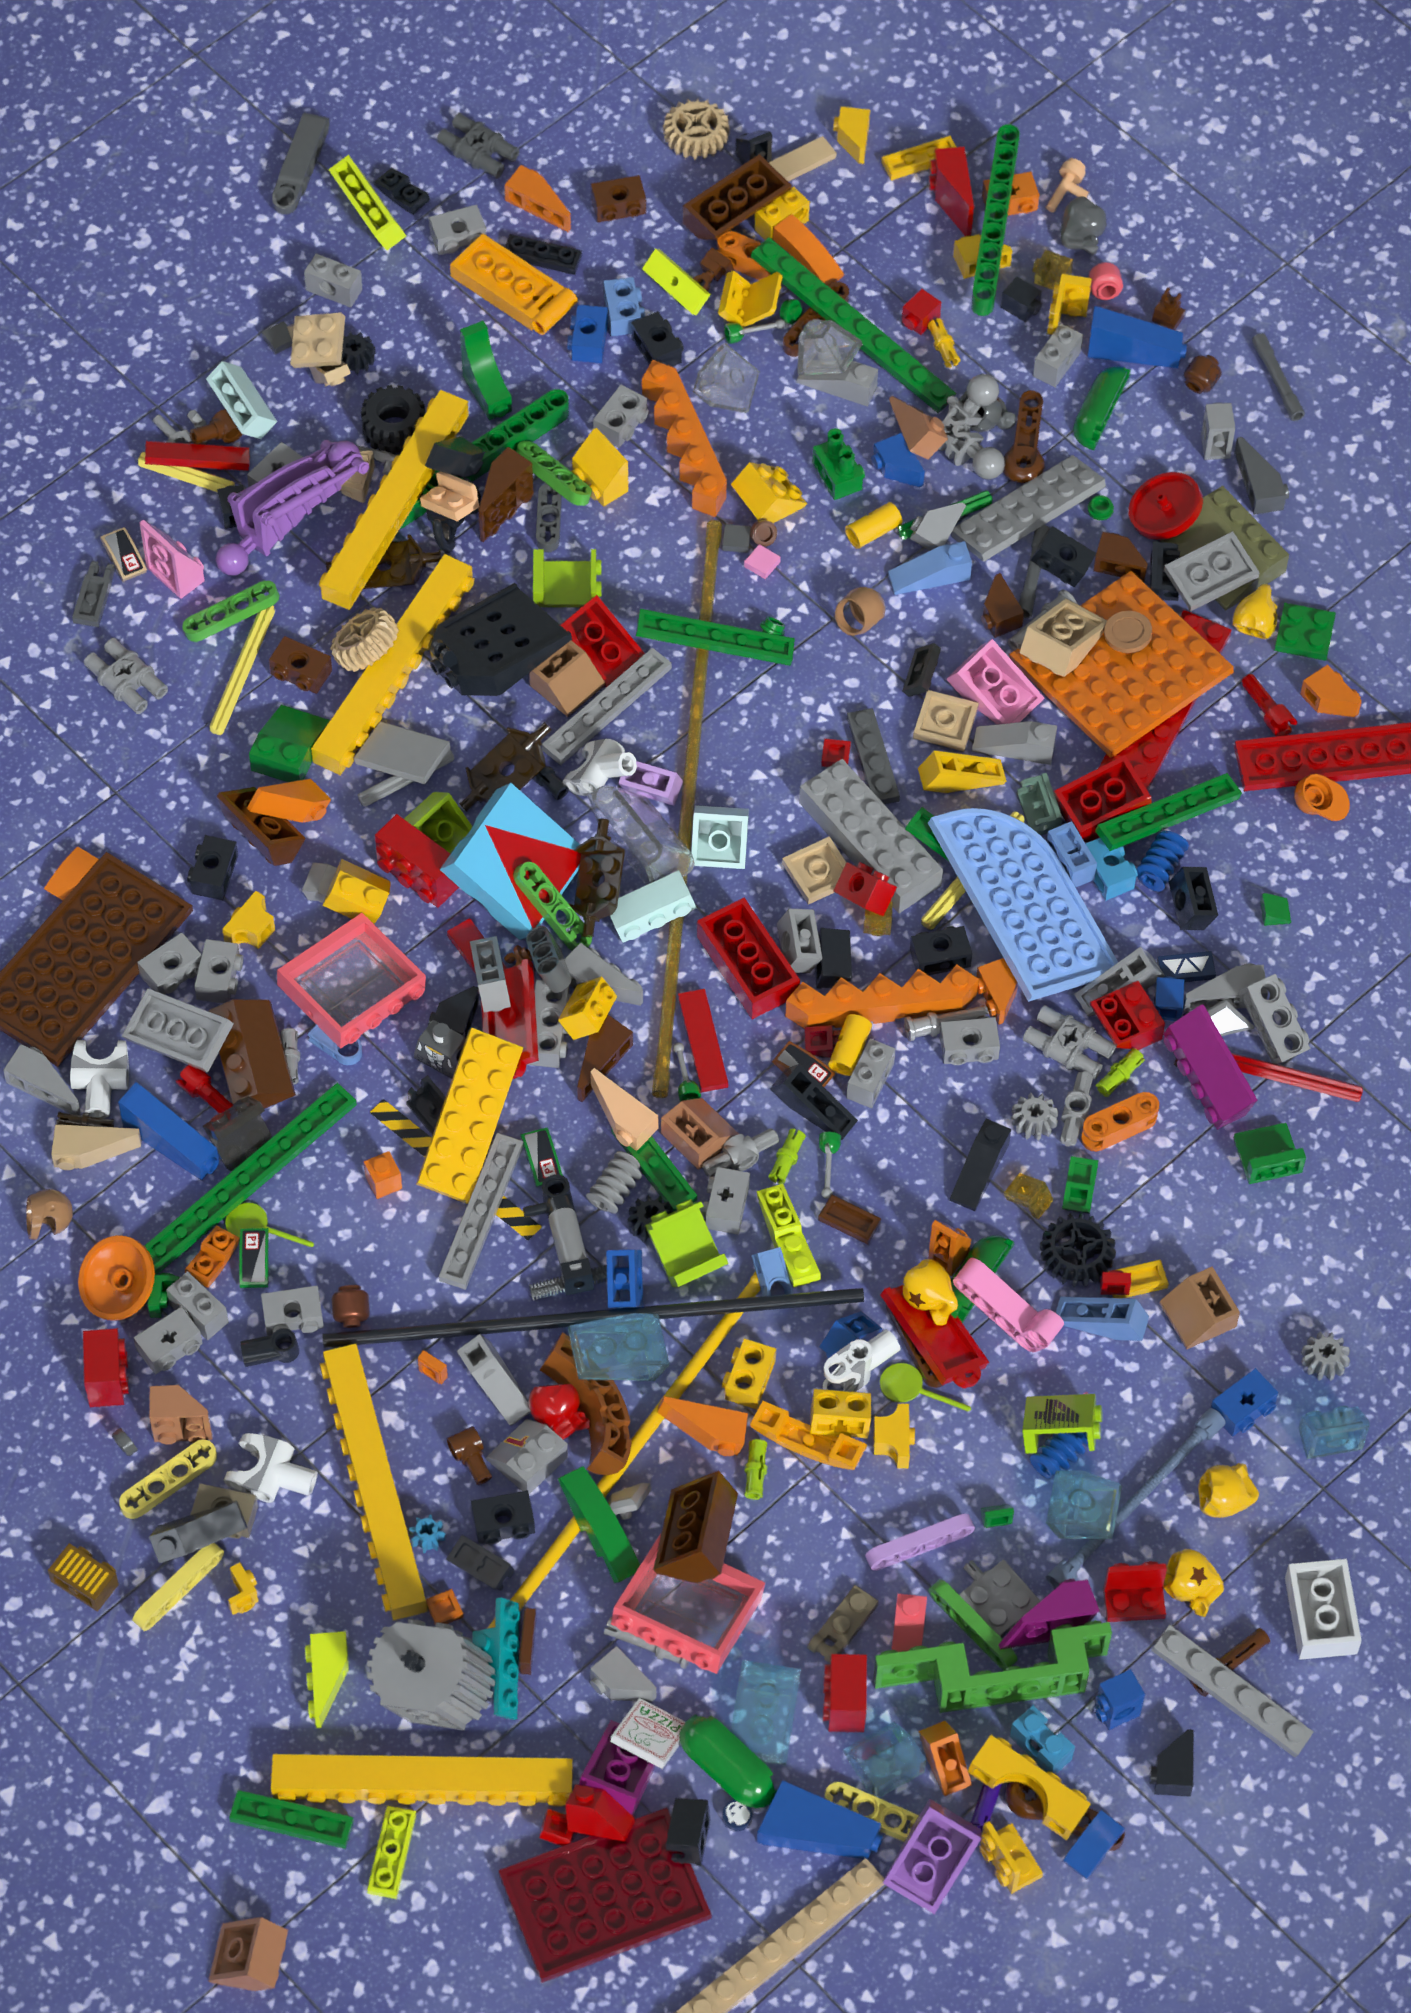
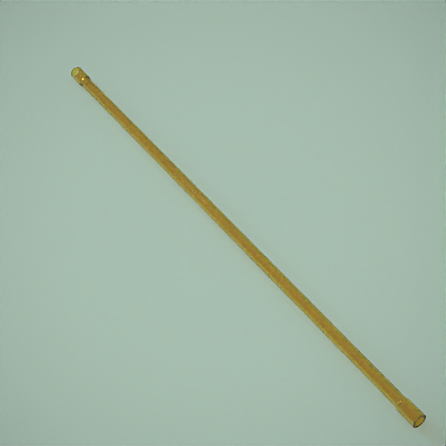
(661, 1074)

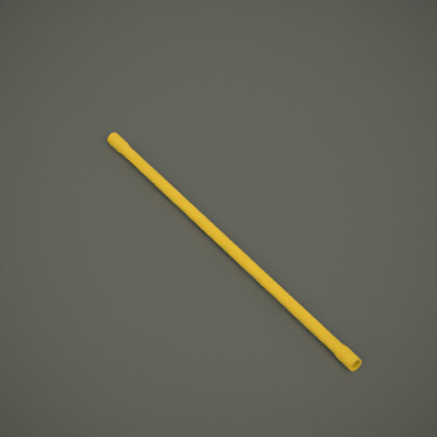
(638, 1441)

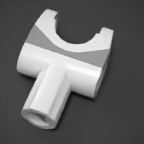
(603, 761)
(99, 1076)
(858, 1360)
(271, 1470)

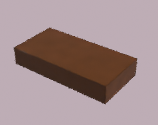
(849, 1219)
(527, 1641)

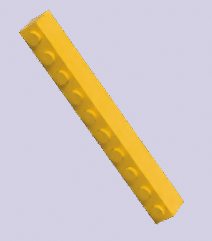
(392, 502)
(381, 681)
(374, 1483)
(421, 1779)

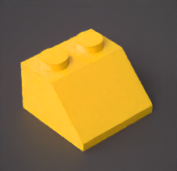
(601, 468)
(357, 892)

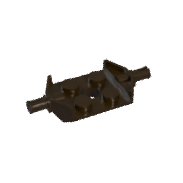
(405, 562)
(515, 749)
(598, 858)

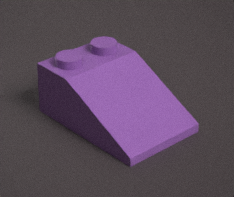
(932, 1856)

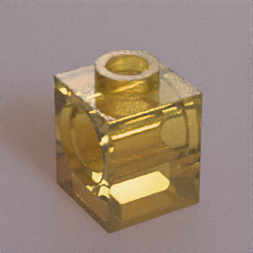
(1050, 267)

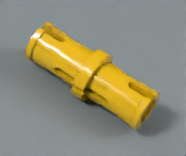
(944, 343)

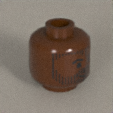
(1202, 374)

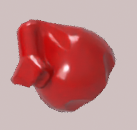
(558, 1409)

